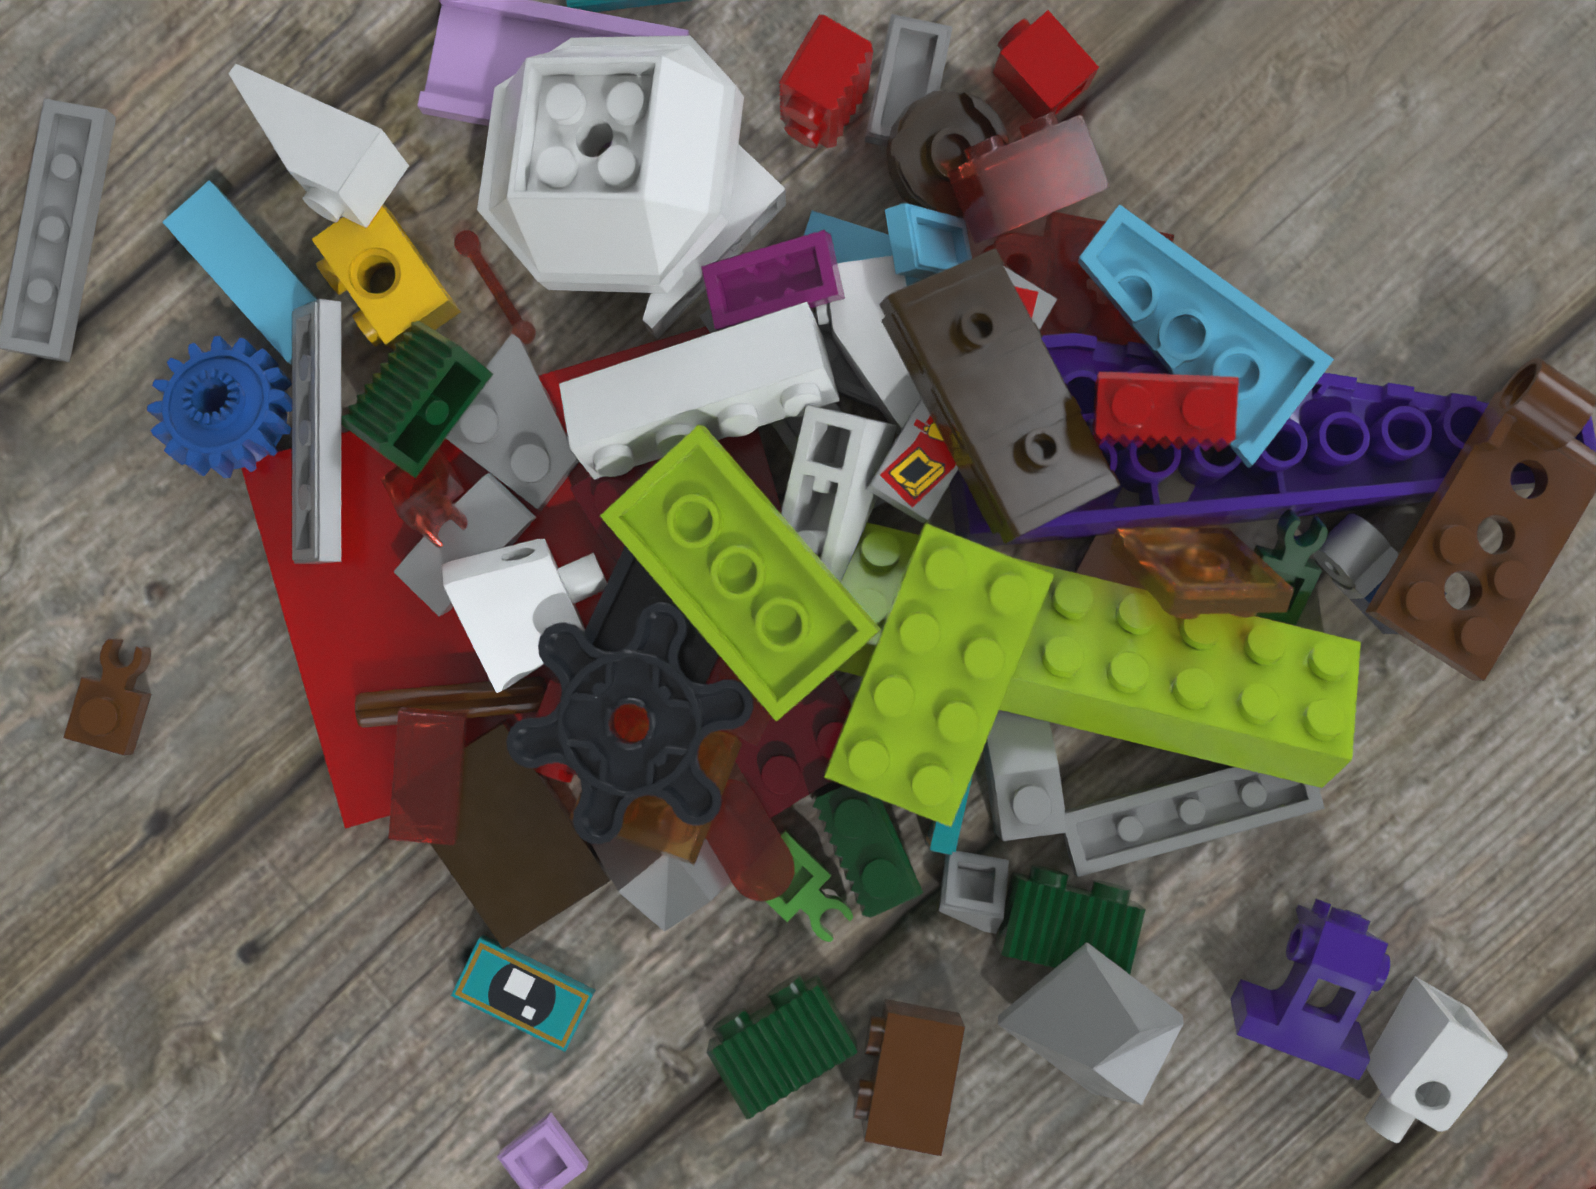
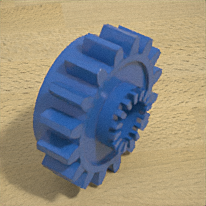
(200, 388)

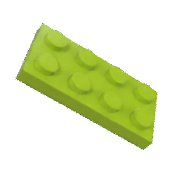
(740, 572)
(938, 674)

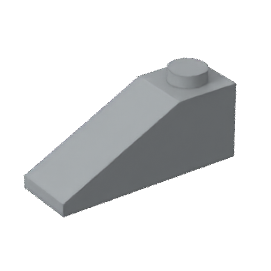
(1023, 778)

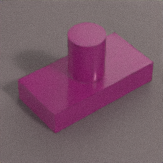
(773, 280)

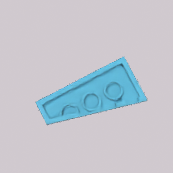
(1204, 326)

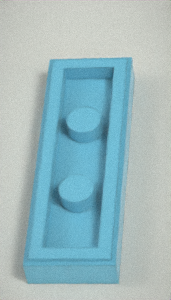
(241, 263)

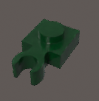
(1292, 562)

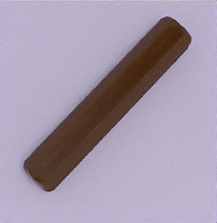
(475, 698)

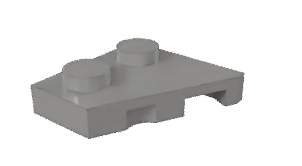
(516, 429)

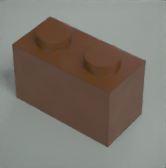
(910, 1077)

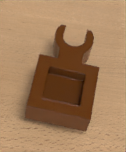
(109, 709)

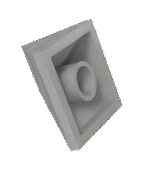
(660, 884)
(1096, 1025)

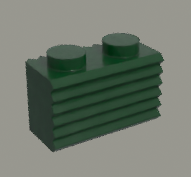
(416, 398)
(866, 848)
(1052, 919)
(780, 1044)

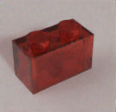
(1027, 178)

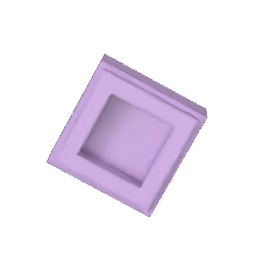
(543, 1156)

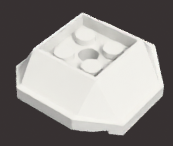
(644, 202)

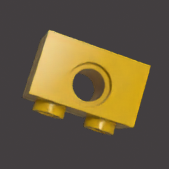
(358, 252)

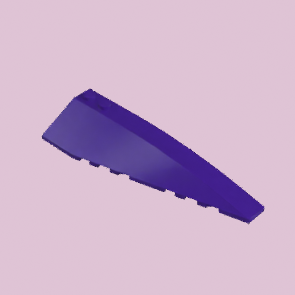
(1335, 453)

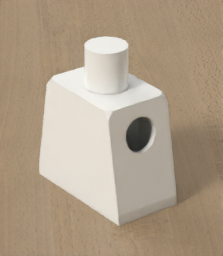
(512, 598)
(1429, 1062)

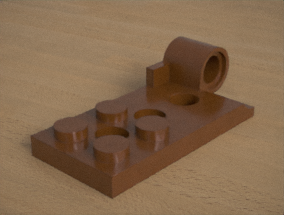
(1524, 423)

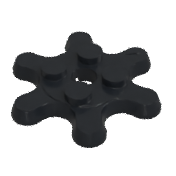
(584, 731)

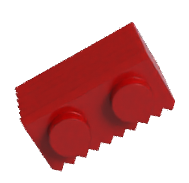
(824, 83)
(1165, 410)

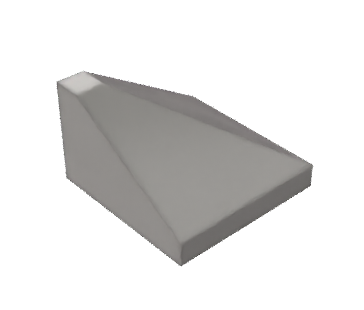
(974, 889)

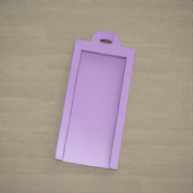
(489, 40)

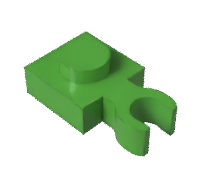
(806, 891)

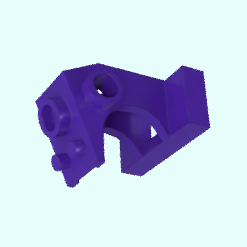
(1328, 949)

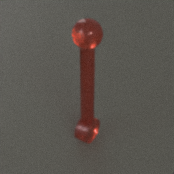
(469, 246)

